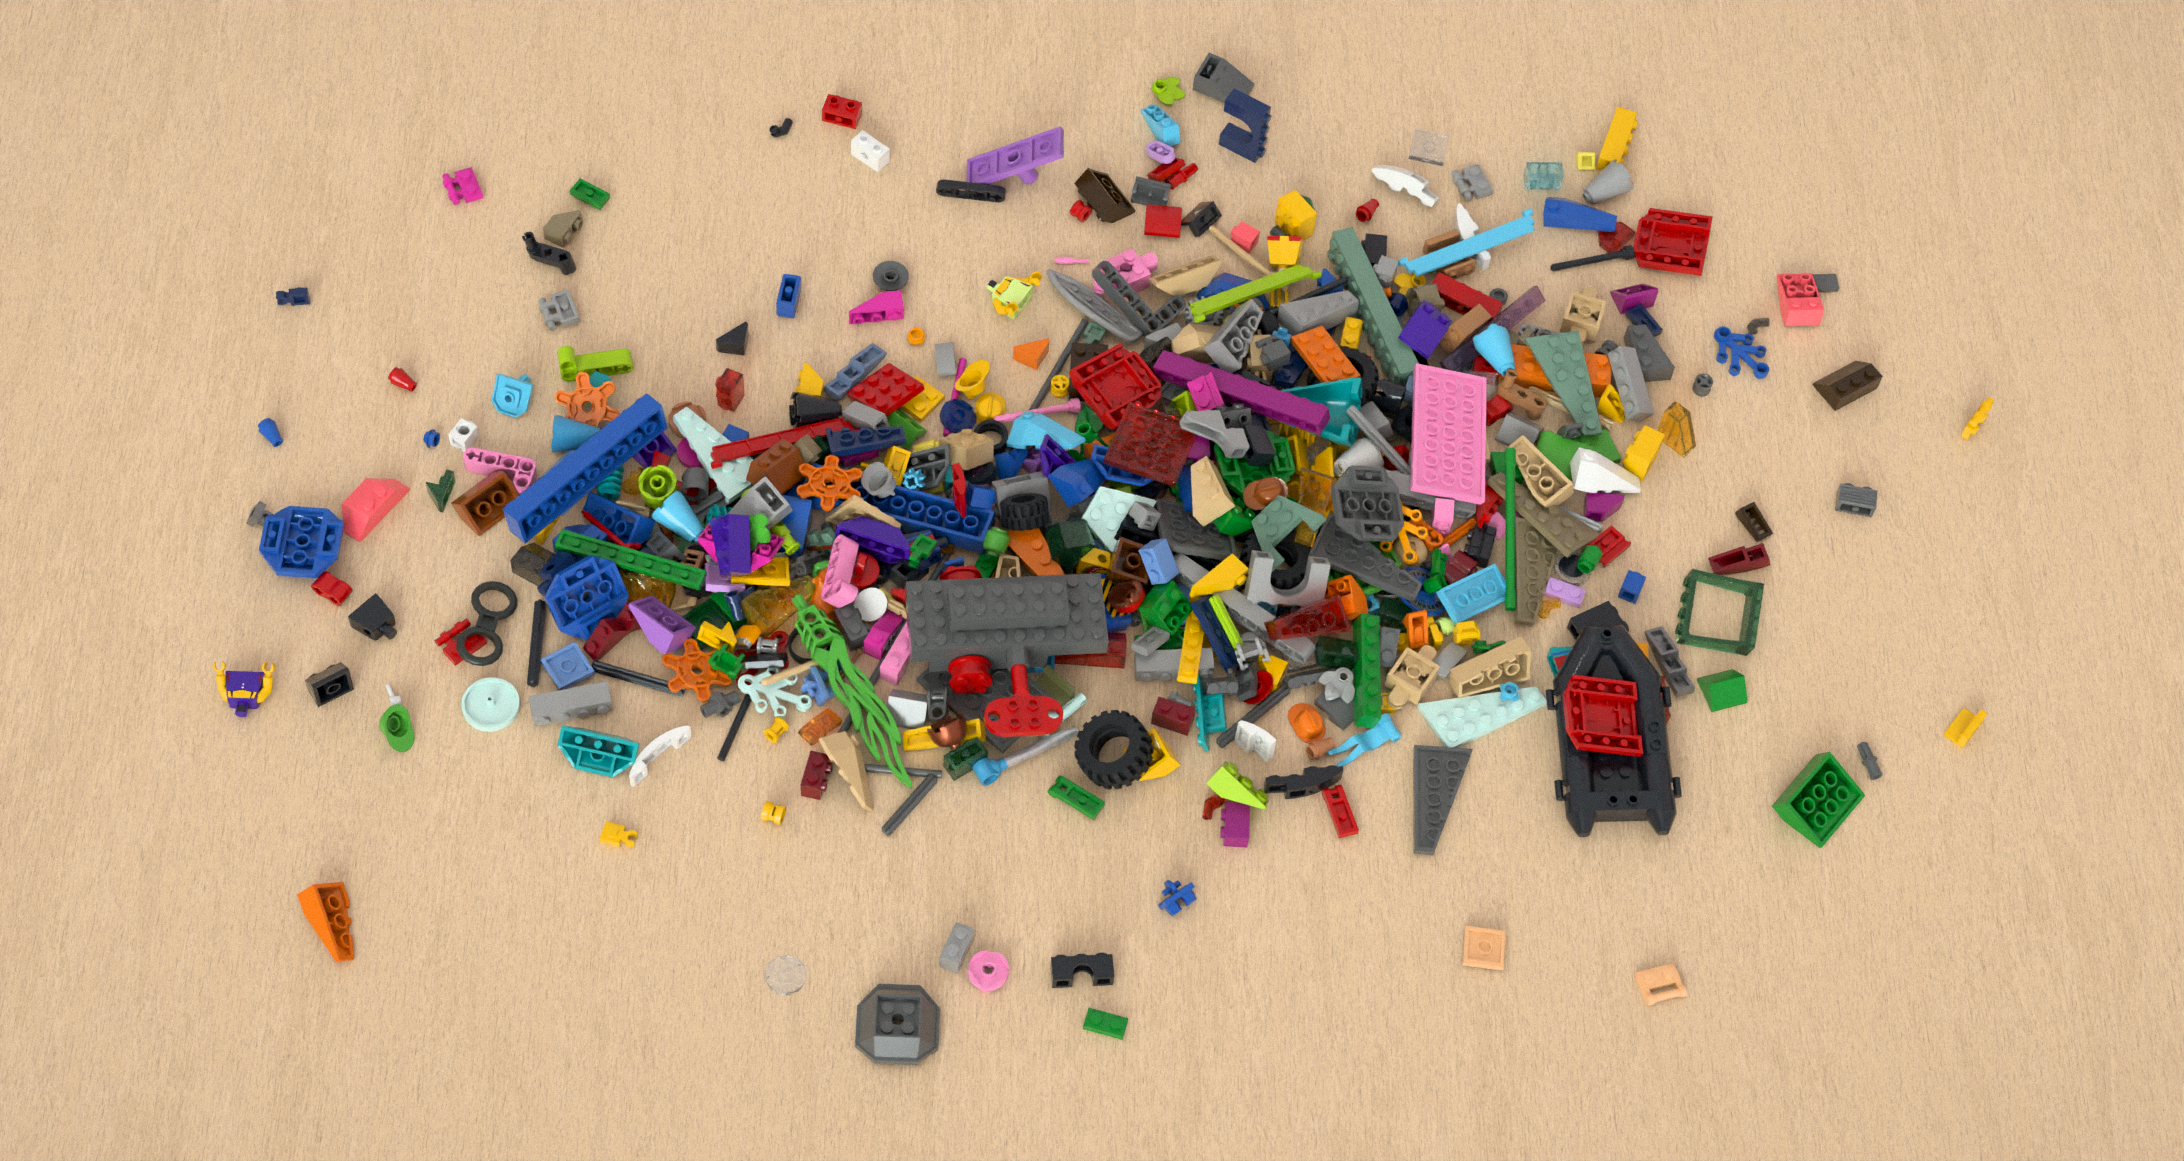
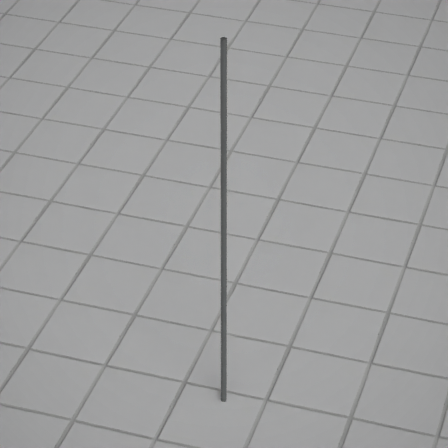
(945, 557)

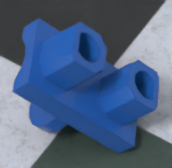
(1186, 894)

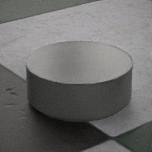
(1499, 294)

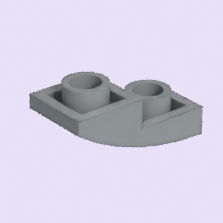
(945, 359)
(1449, 658)

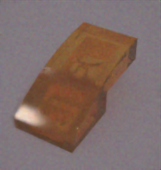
(820, 726)

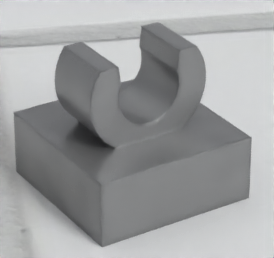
(257, 514)

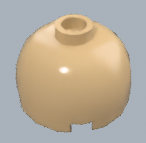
(1416, 545)

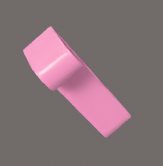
(478, 462)
(837, 581)

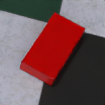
(1166, 170)

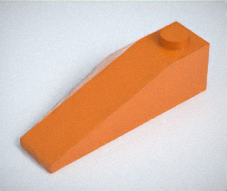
(327, 912)

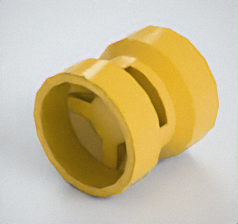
(773, 812)

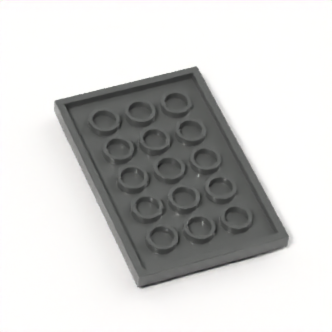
(974, 704)

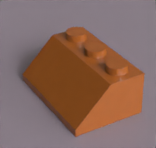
(779, 465)
(484, 503)

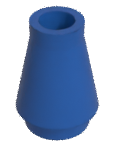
(270, 431)

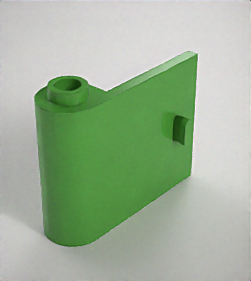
(1559, 450)

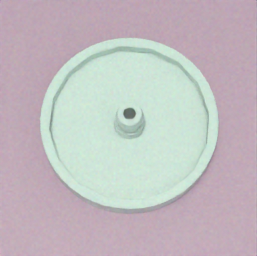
(490, 704)

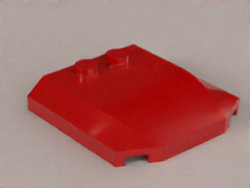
(1672, 241)
(1113, 381)
(1602, 715)

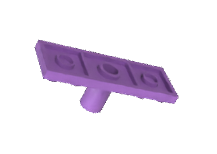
(1017, 158)

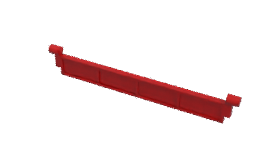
(764, 442)

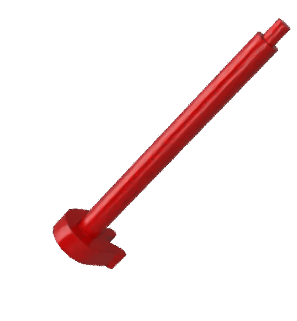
(611, 536)

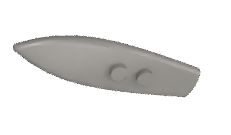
(1094, 307)

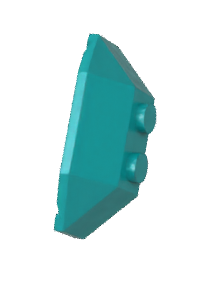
(597, 750)

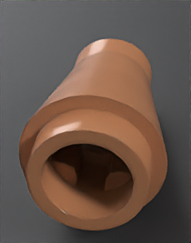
(1318, 748)

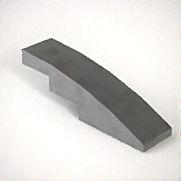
(1669, 662)

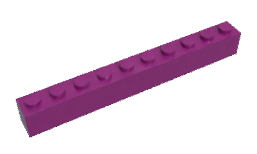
(1236, 389)

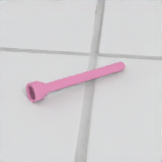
(1071, 406)

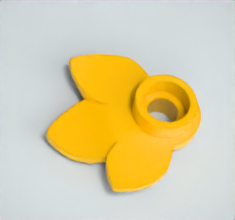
(1406, 281)

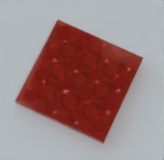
(1150, 445)

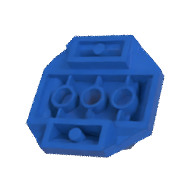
(298, 525)
(604, 599)

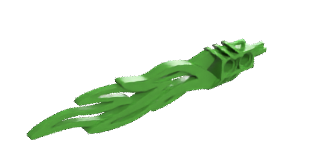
(864, 691)

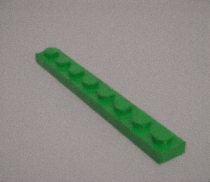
(632, 559)

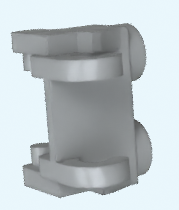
(1250, 650)

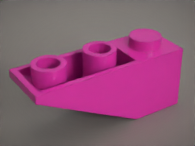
(879, 308)

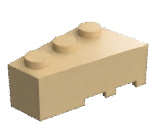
(1209, 492)

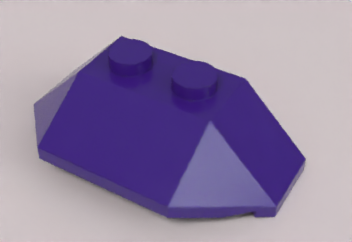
(1053, 456)
(876, 539)

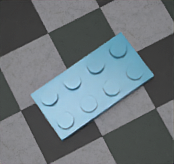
(1473, 594)

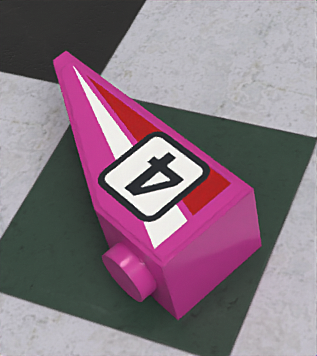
(882, 634)

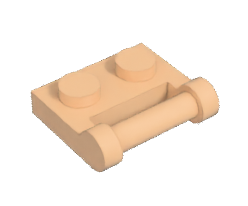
(1660, 978)

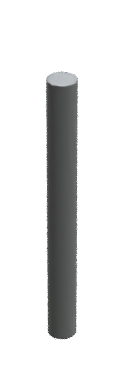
(910, 771)

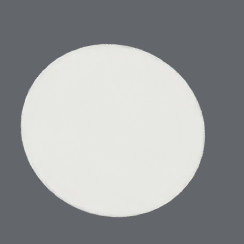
(871, 604)

